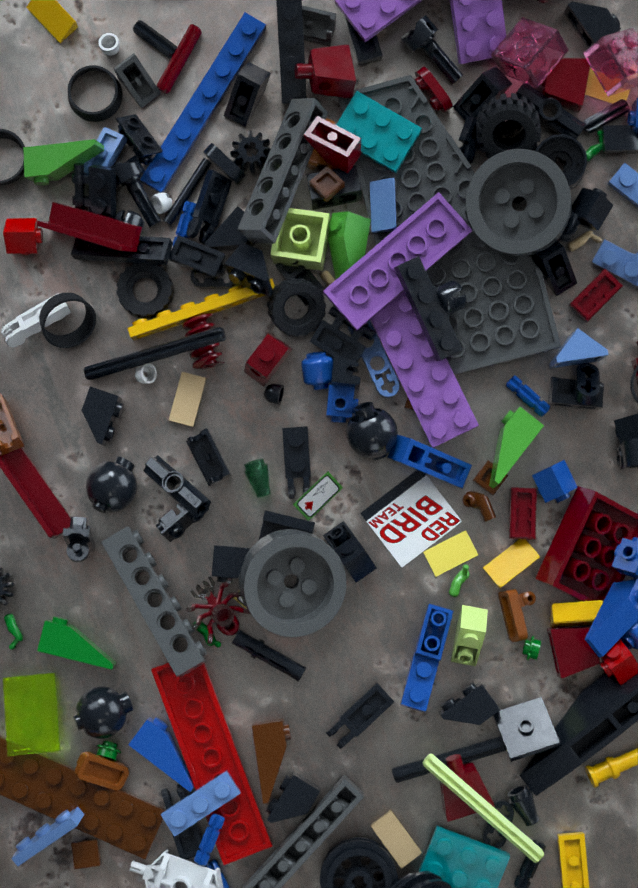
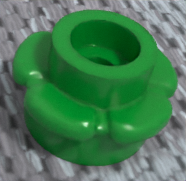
(531, 648)
(108, 750)

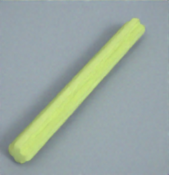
(483, 808)

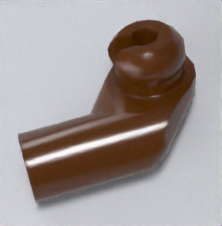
(480, 502)

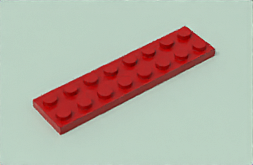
(208, 753)

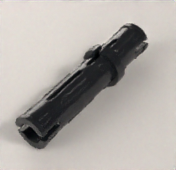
(270, 656)

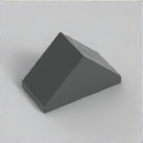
(136, 80)

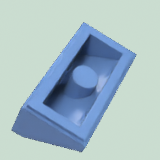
(383, 205)

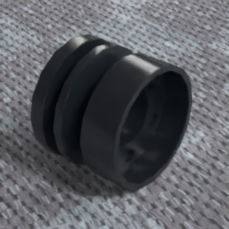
(567, 151)

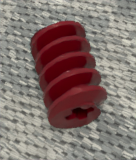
(205, 355)

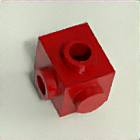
(22, 236)
(619, 663)

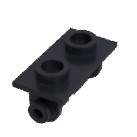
(139, 137)
(173, 525)

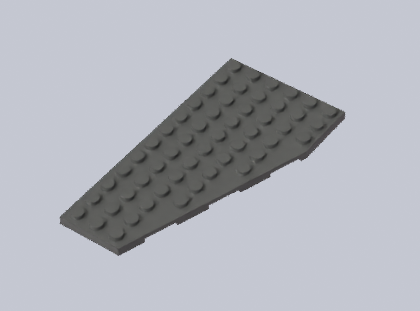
(505, 294)

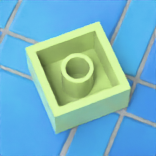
(302, 239)

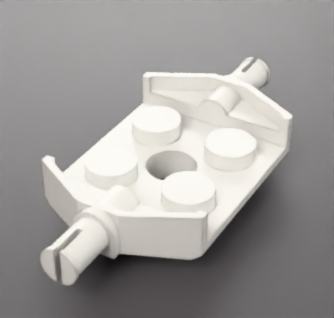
(171, 869)

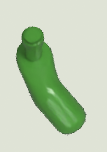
(460, 578)

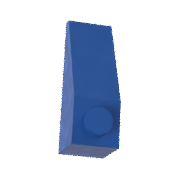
(430, 461)
(614, 617)
(159, 747)

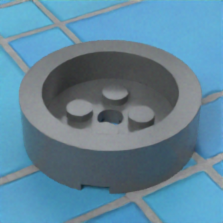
(512, 176)
(313, 598)

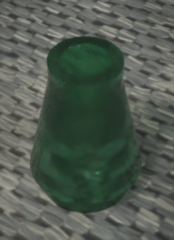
(258, 476)

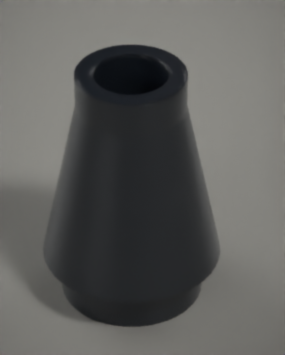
(523, 803)

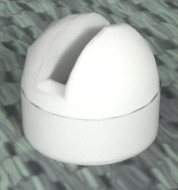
(109, 44)
(161, 202)
(151, 373)

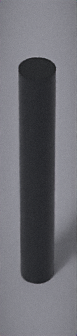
(187, 191)

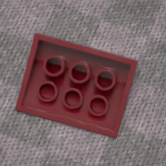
(585, 546)

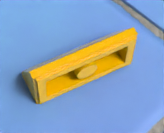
(53, 18)
(511, 562)
(574, 613)

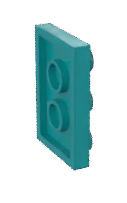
(382, 132)
(464, 860)

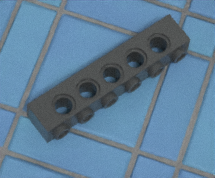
(281, 173)
(117, 547)
(307, 836)

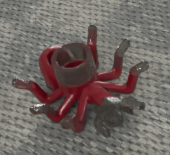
(218, 610)

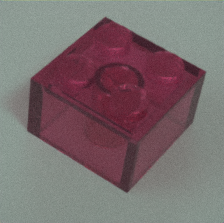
(530, 52)
(615, 61)

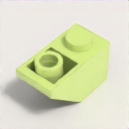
(469, 635)

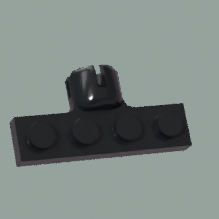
(149, 251)
(432, 306)

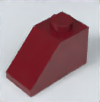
(334, 144)

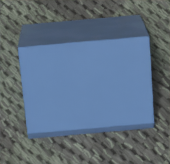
(578, 349)

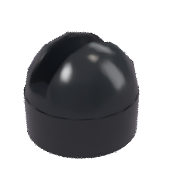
(274, 393)

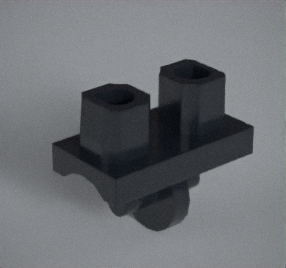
(78, 539)

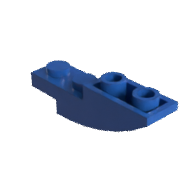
(426, 658)

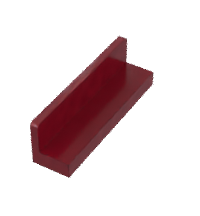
(92, 227)
(35, 492)

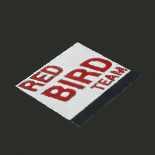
(411, 517)

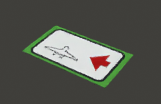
(318, 496)

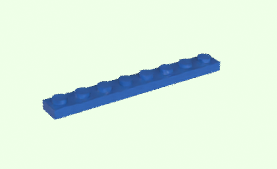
(203, 103)

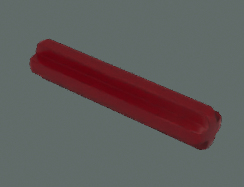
(179, 58)

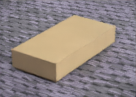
(187, 399)
(396, 838)

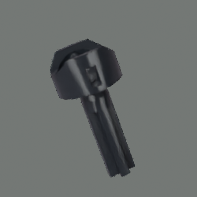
(423, 38)
(128, 176)

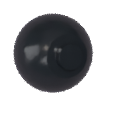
(371, 431)
(112, 485)
(102, 712)

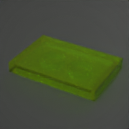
(31, 714)

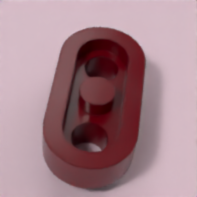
(438, 97)

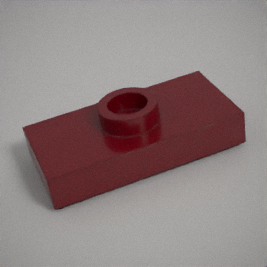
(595, 295)
(522, 513)

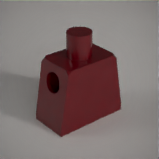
(329, 71)
(568, 83)
(267, 359)
(571, 650)
(454, 806)

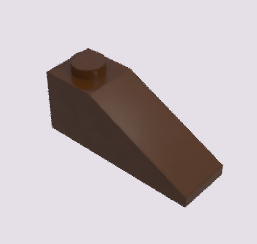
(270, 745)

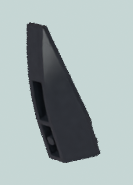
(588, 726)

